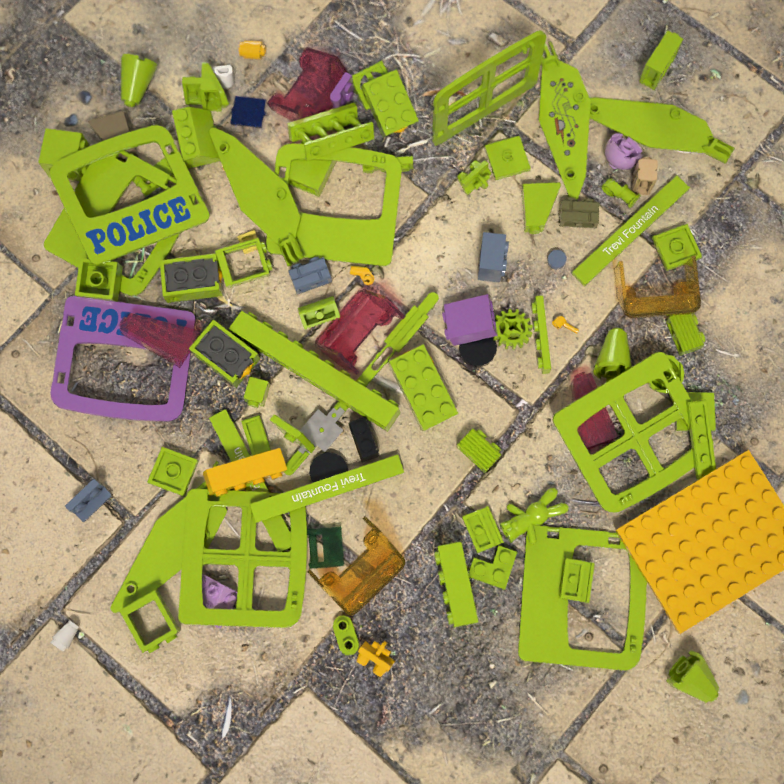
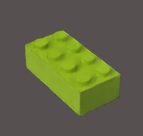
(422, 388)
(457, 585)

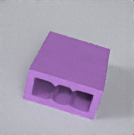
(470, 320)

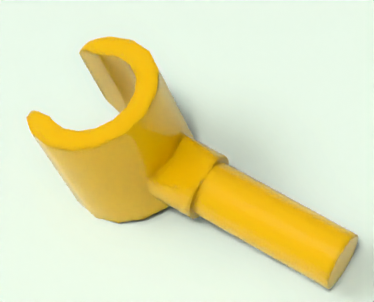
(561, 321)

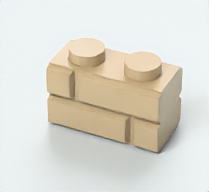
(644, 176)

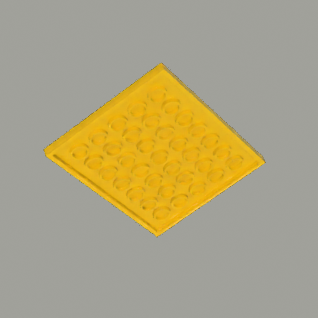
(709, 541)

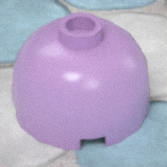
(622, 153)

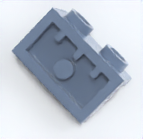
(88, 500)

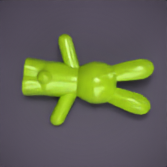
(535, 514)

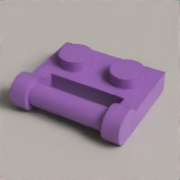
(343, 91)

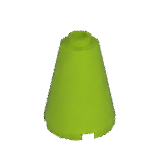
(135, 78)
(614, 355)

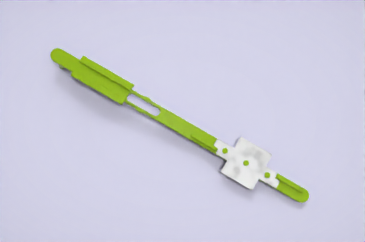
(323, 429)

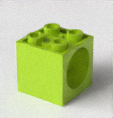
(58, 145)

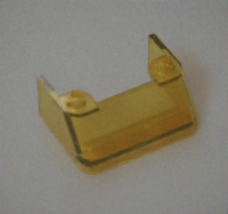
(683, 301)
(365, 575)

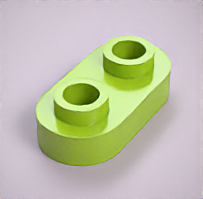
(345, 635)

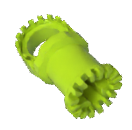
(613, 189)

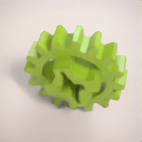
(516, 336)

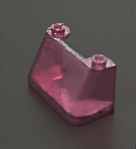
(312, 88)

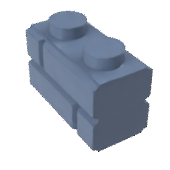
(310, 275)

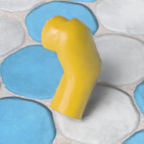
(364, 273)

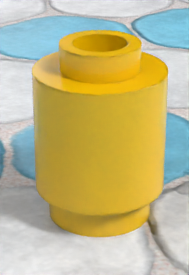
(252, 49)

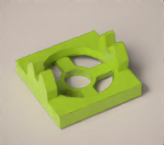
(356, 79)

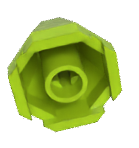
(694, 678)

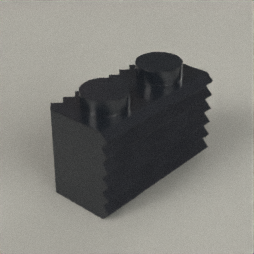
(363, 439)

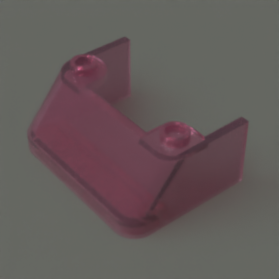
(355, 323)

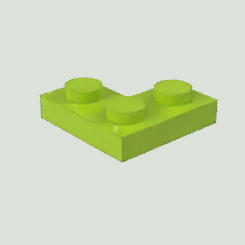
(498, 572)

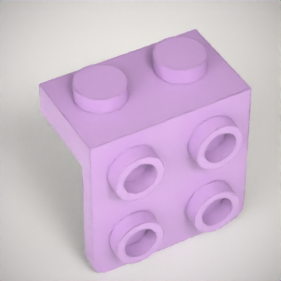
(217, 595)

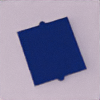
(248, 112)

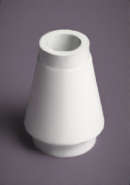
(64, 636)

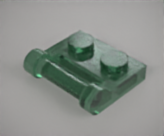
(332, 547)

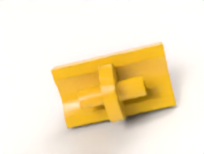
(377, 654)

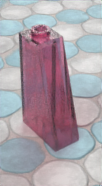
(160, 337)
(599, 427)

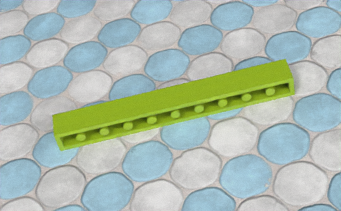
(315, 371)

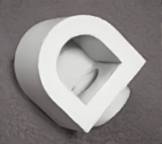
(226, 79)

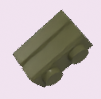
(579, 213)

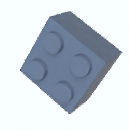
(493, 257)

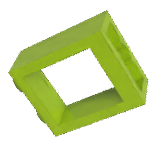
(661, 60)
(221, 255)
(168, 637)

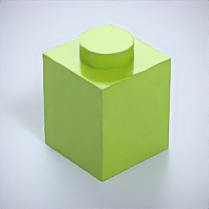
(256, 392)

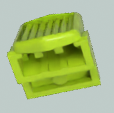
(205, 90)

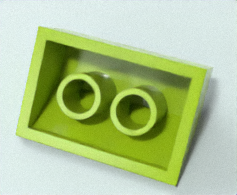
(193, 136)

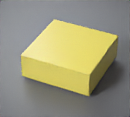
(246, 237)

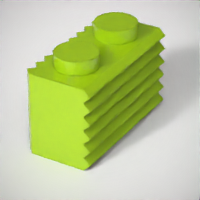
(318, 312)
(685, 333)
(479, 450)

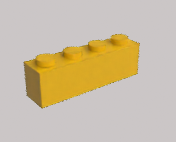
(245, 471)

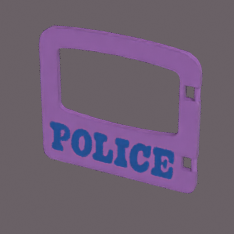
(98, 323)

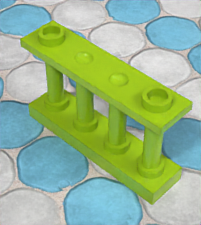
(326, 121)

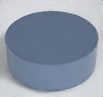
(556, 259)

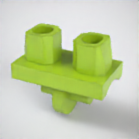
(475, 179)

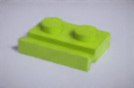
(482, 529)
(577, 580)

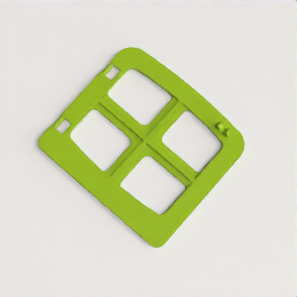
(487, 70)
(635, 435)
(245, 558)

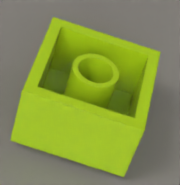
(98, 281)

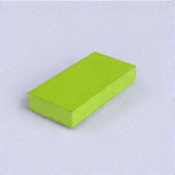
(255, 435)

